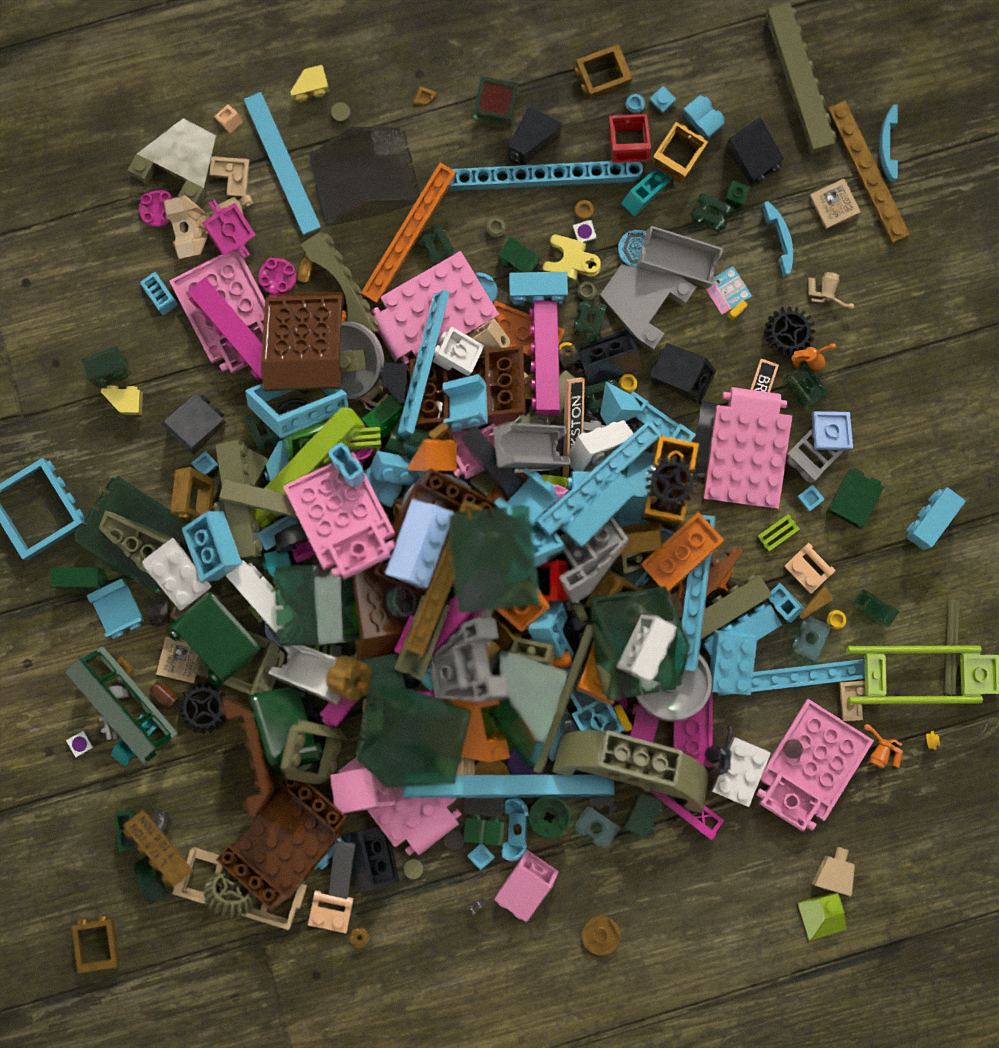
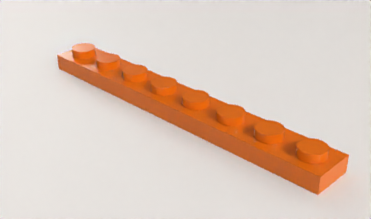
(409, 232)

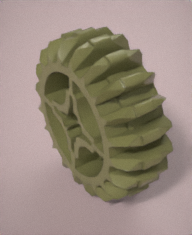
(229, 900)

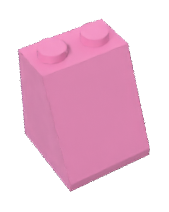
(360, 791)
(526, 886)

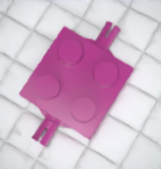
(229, 229)

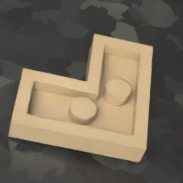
(235, 170)
(851, 689)

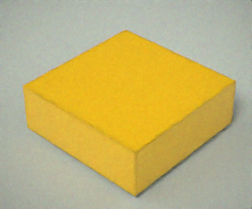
(737, 310)
(623, 718)

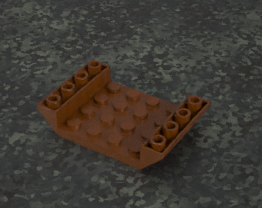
(302, 341)
(439, 491)
(377, 628)
(265, 778)
(284, 842)

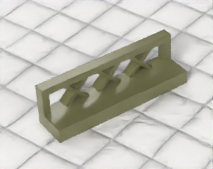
(409, 660)

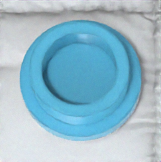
(635, 103)

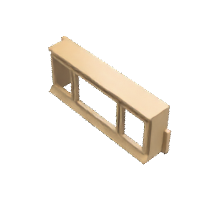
(261, 915)

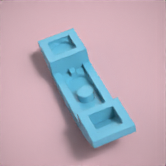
(889, 166)
(773, 216)
(662, 422)

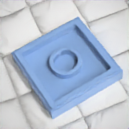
(832, 431)

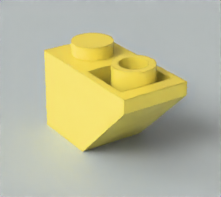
(310, 83)
(126, 401)

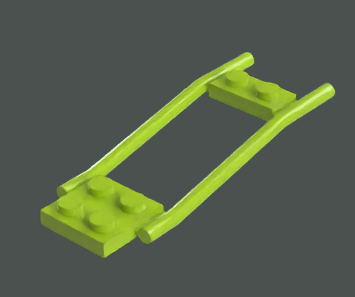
(978, 674)

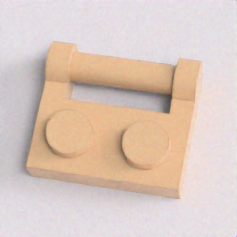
(804, 573)
(330, 918)

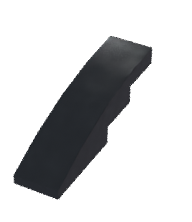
(486, 457)

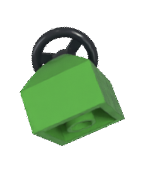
(296, 441)

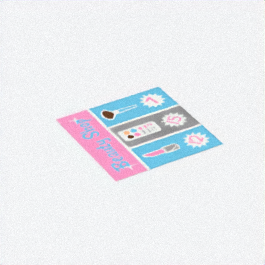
(728, 290)

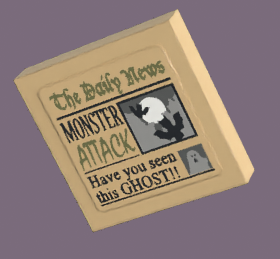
(835, 203)
(177, 661)

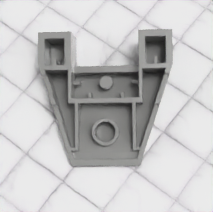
(638, 294)
(591, 559)
(462, 665)

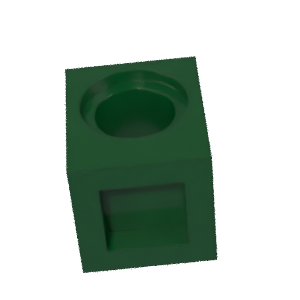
(737, 195)

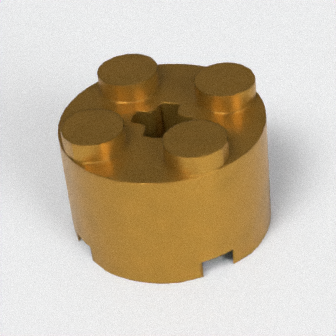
(349, 678)

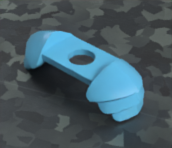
(516, 844)

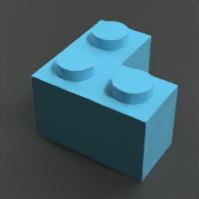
(549, 626)

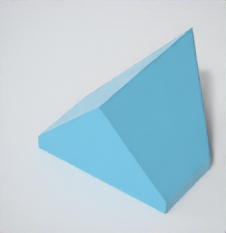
(618, 405)

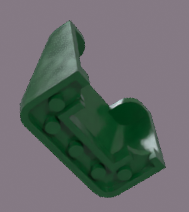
(214, 638)
(275, 715)

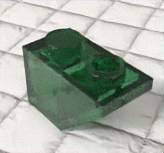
(149, 880)

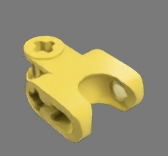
(574, 260)

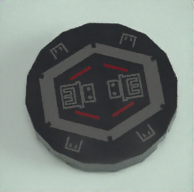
(401, 602)

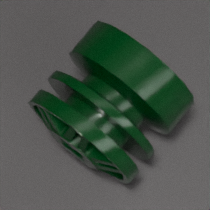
(554, 807)

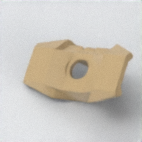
(185, 210)

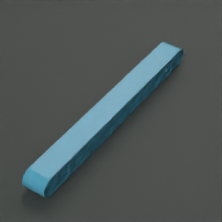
(549, 179)
(516, 787)

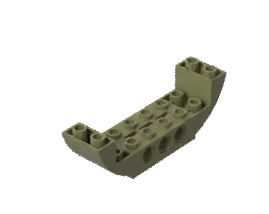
(634, 763)

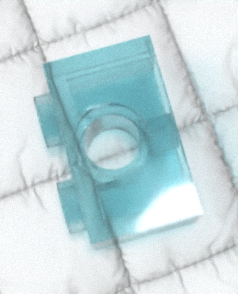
(819, 631)
(607, 831)

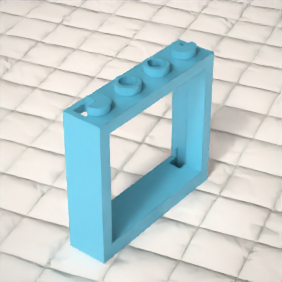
(298, 418)
(67, 499)

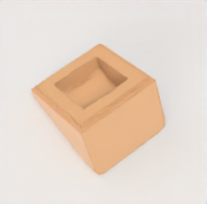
(229, 118)

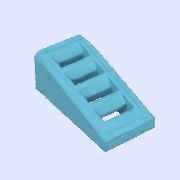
(165, 303)

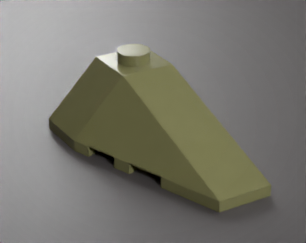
(133, 538)

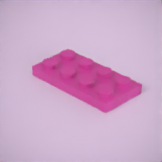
(695, 733)

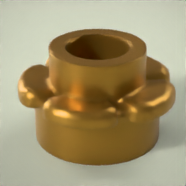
(354, 937)

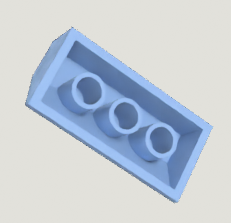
(419, 543)

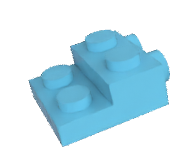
(544, 545)

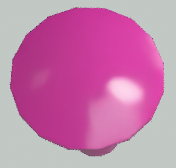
(153, 209)
(277, 276)

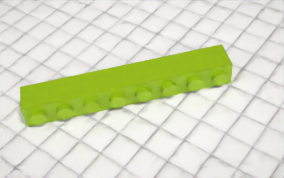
(313, 456)

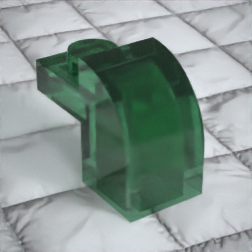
(875, 609)

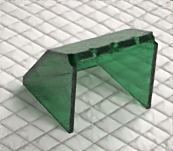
(134, 505)
(493, 559)
(314, 606)
(612, 626)
(531, 702)
(411, 738)

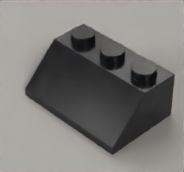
(609, 357)
(396, 380)
(373, 859)

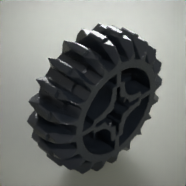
(804, 325)
(679, 485)
(209, 700)

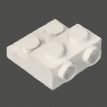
(457, 351)

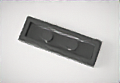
(342, 869)

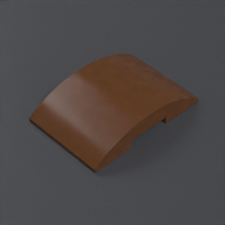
(505, 386)

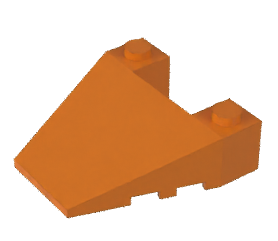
(476, 744)

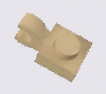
(244, 202)

